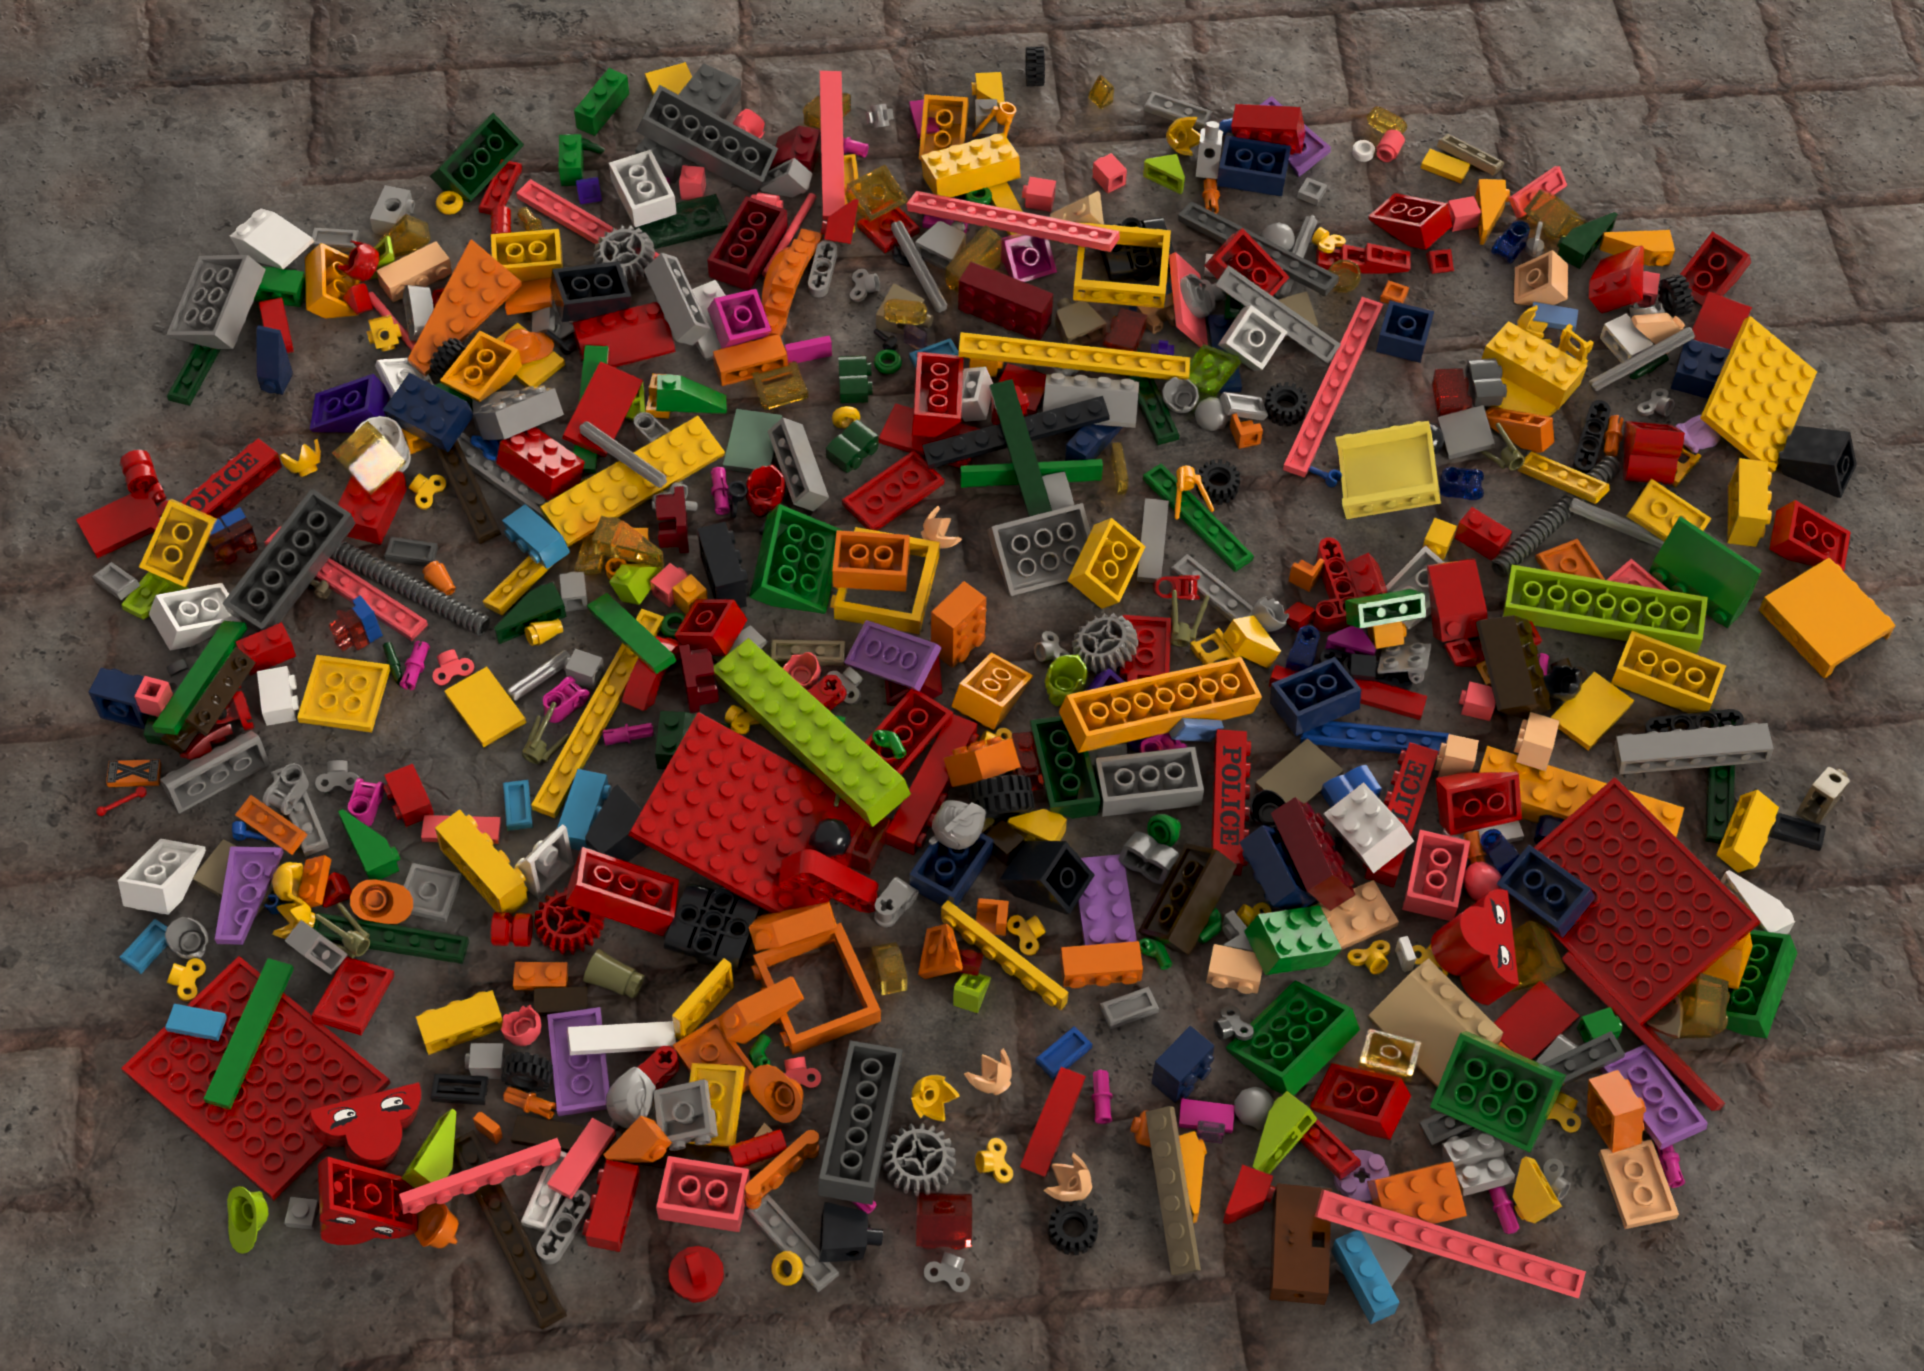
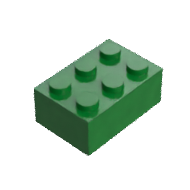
(1292, 940)

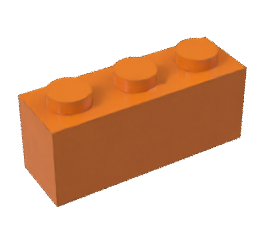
(739, 361)
(1101, 964)

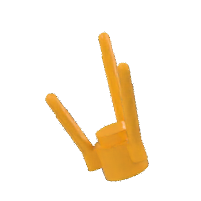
(1004, 116)
(1185, 481)

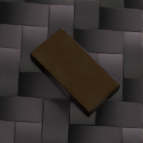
(560, 1000)

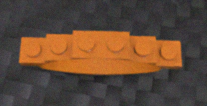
(784, 278)

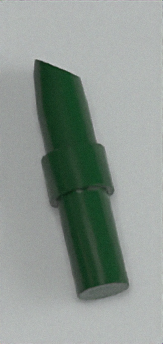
(588, 145)
(1650, 367)
(393, 662)

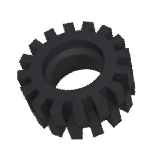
(1035, 66)
(1675, 296)
(446, 356)
(1285, 393)
(1222, 471)
(526, 1071)
(1079, 1213)

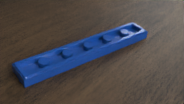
(1372, 737)

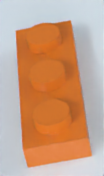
(271, 824)

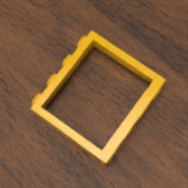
(1124, 292)
(890, 618)

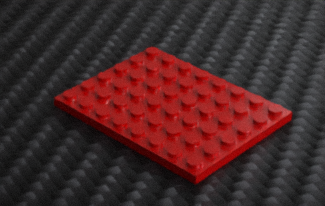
(737, 813)
(1654, 907)
(292, 1072)

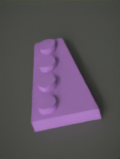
(1313, 148)
(245, 885)

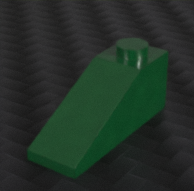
(1584, 240)
(537, 606)

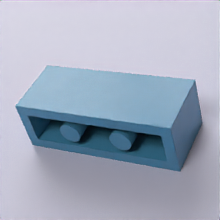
(535, 536)
(583, 805)
(1365, 1276)

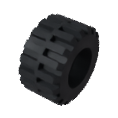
(1003, 796)

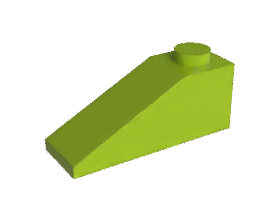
(1283, 1129)
(435, 1156)

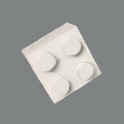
(1253, 338)

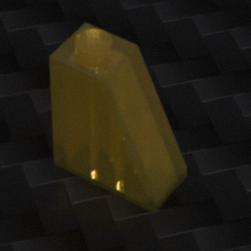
(982, 249)

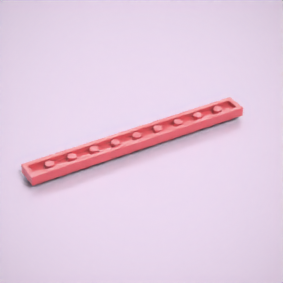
(1013, 221)
(1332, 387)
(1450, 1244)

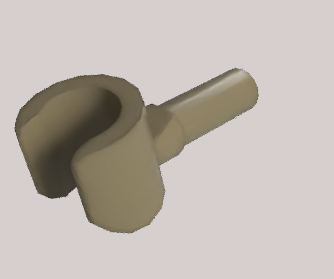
(322, 590)

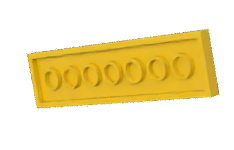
(622, 489)

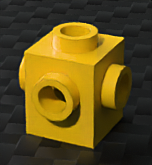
(381, 324)

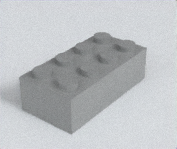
(1148, 781)

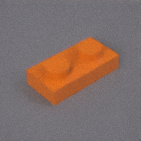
(314, 880)
(540, 975)

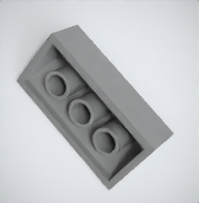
(1119, 395)
(215, 771)

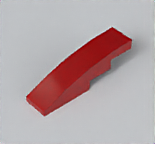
(1371, 259)
(1053, 1121)

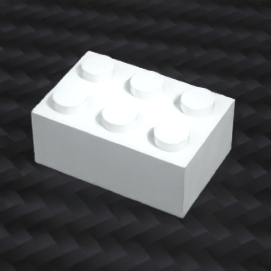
(642, 188)
(1368, 827)

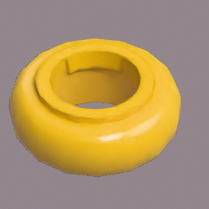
(451, 208)
(839, 416)
(777, 1268)

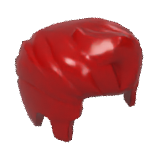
(362, 262)
(765, 489)

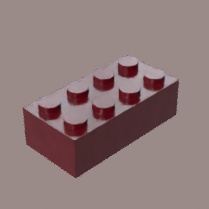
(747, 243)
(1005, 301)
(1313, 853)

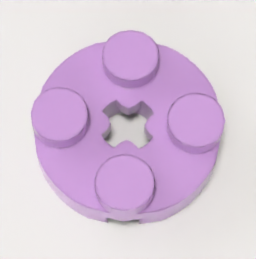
(1371, 1165)

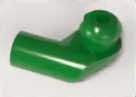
(889, 740)
(1212, 928)
(1156, 950)
(757, 1052)

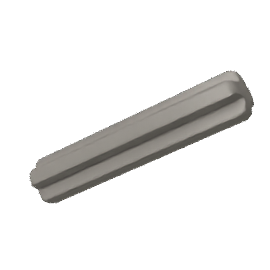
(538, 676)

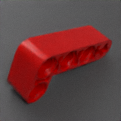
(1334, 584)
(830, 878)

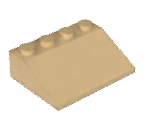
(1435, 1013)

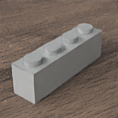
(676, 299)
(798, 464)

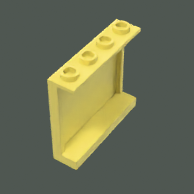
(1388, 470)

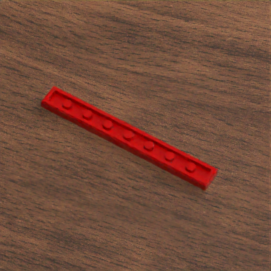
(1649, 1038)

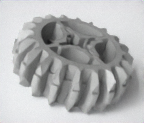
(623, 247)
(1102, 638)
(899, 1166)

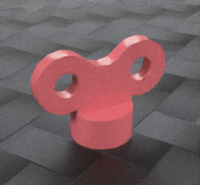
(451, 666)
(797, 1070)

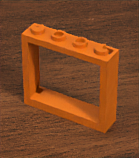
(834, 1029)

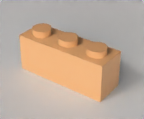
(415, 269)
(1536, 741)

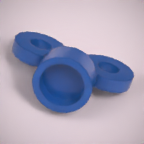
(489, 448)

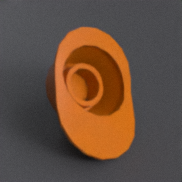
(531, 345)
(381, 901)
(776, 1093)
(436, 1226)

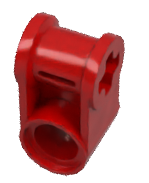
(1184, 585)
(825, 695)
(661, 1072)

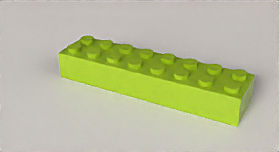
(1605, 607)

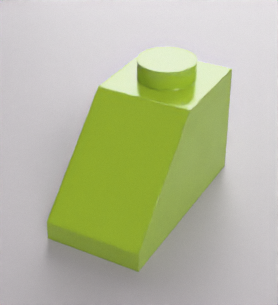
(633, 582)

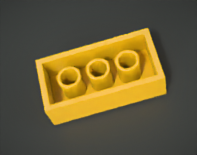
(971, 166)
(1535, 364)
(1668, 674)
(482, 863)

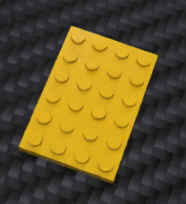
(1758, 394)

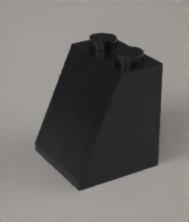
(1819, 458)
(612, 827)
(1048, 875)

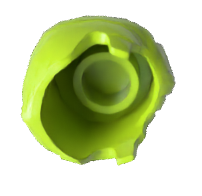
(1064, 677)

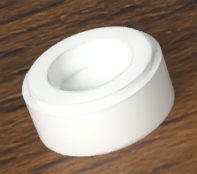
(1363, 150)

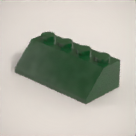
(477, 158)
(1065, 772)

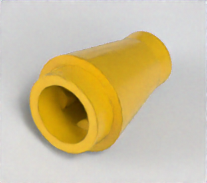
(540, 632)

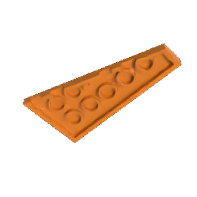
(469, 298)

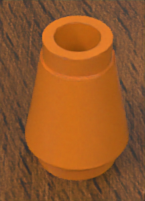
(438, 577)

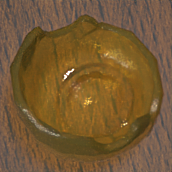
(1348, 274)

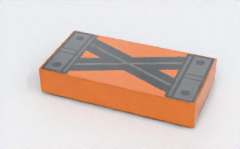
(134, 773)

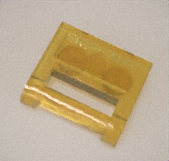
(782, 391)

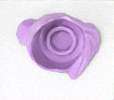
(1698, 434)

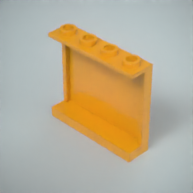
(1825, 616)

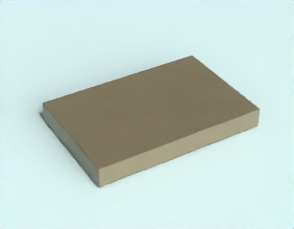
(1300, 773)
(213, 872)

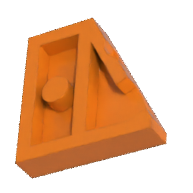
(939, 953)

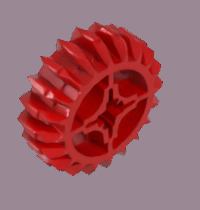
(569, 934)

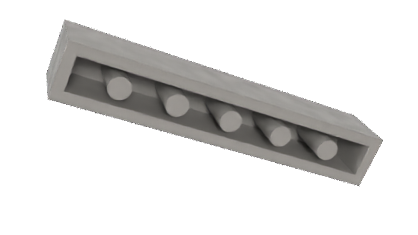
(1693, 748)

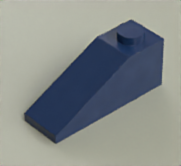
(272, 361)
(1090, 442)

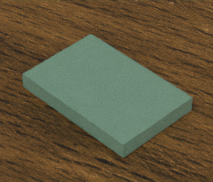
(749, 441)

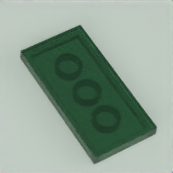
(693, 221)

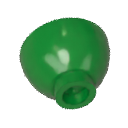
(1164, 829)

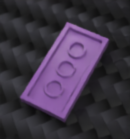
(892, 655)
(1106, 903)
(578, 1079)
(1669, 1111)

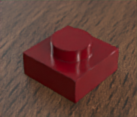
(971, 961)

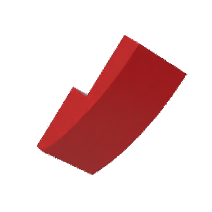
(201, 744)

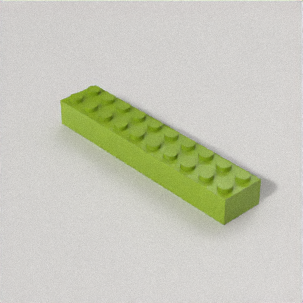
(811, 732)

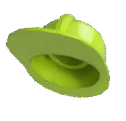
(245, 1217)

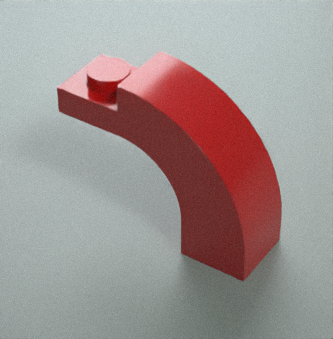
(644, 683)

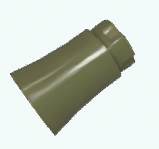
(613, 975)

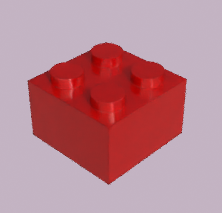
(712, 625)

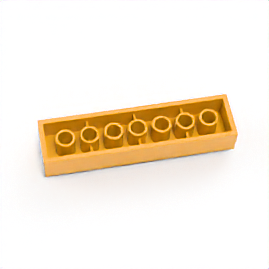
(1158, 703)
(1563, 792)

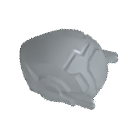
(958, 824)
(630, 1098)

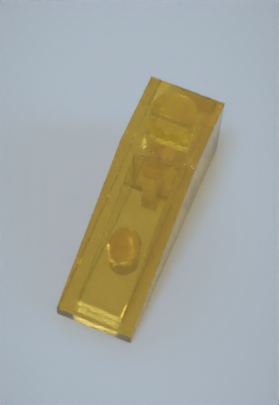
(622, 541)

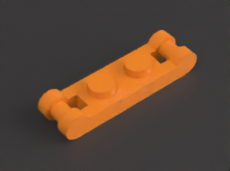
(774, 1173)

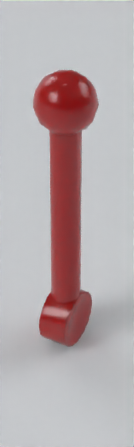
(140, 792)

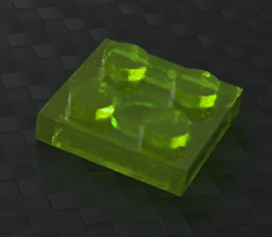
(1212, 369)

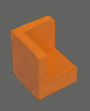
(1246, 432)
(1305, 574)
(993, 915)

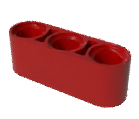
(275, 317)

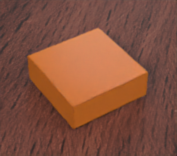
(1394, 292)
(488, 1127)

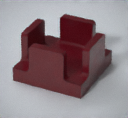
(673, 507)
(698, 678)

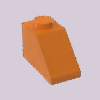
(639, 1143)

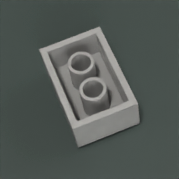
(518, 413)

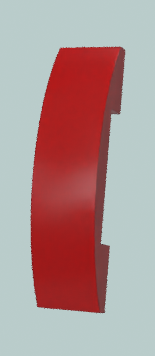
(1470, 653)

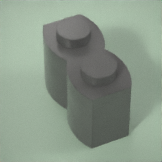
(1485, 382)
(1148, 857)

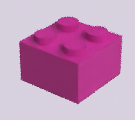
(738, 318)

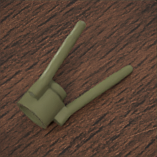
(1510, 455)
(1180, 631)
(535, 748)
(354, 942)

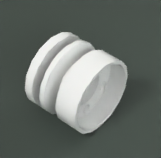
(393, 434)

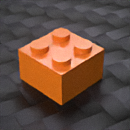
(981, 761)
(1615, 1111)

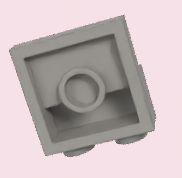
(686, 1114)
(1478, 1162)

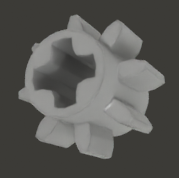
(879, 115)

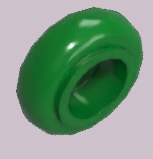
(985, 192)
(887, 355)
(668, 620)

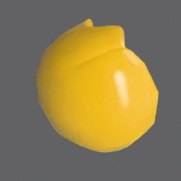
(287, 880)

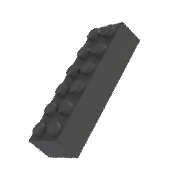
(708, 89)
(707, 139)
(289, 562)
(860, 1122)

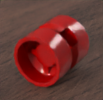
(138, 470)
(511, 929)

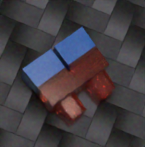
(232, 536)
(355, 627)

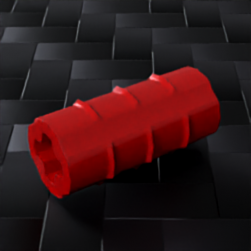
(500, 220)
(757, 1149)

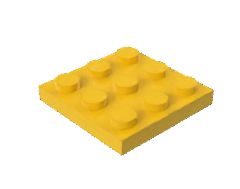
(344, 693)

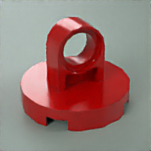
(238, 709)
(696, 1274)

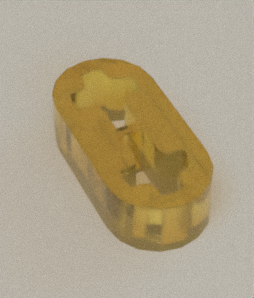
(1385, 120)
(905, 311)

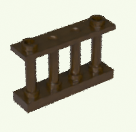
(212, 700)

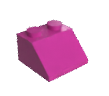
(1027, 257)

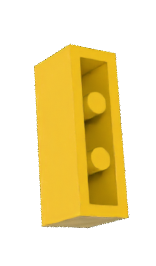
(1748, 831)
(460, 1021)

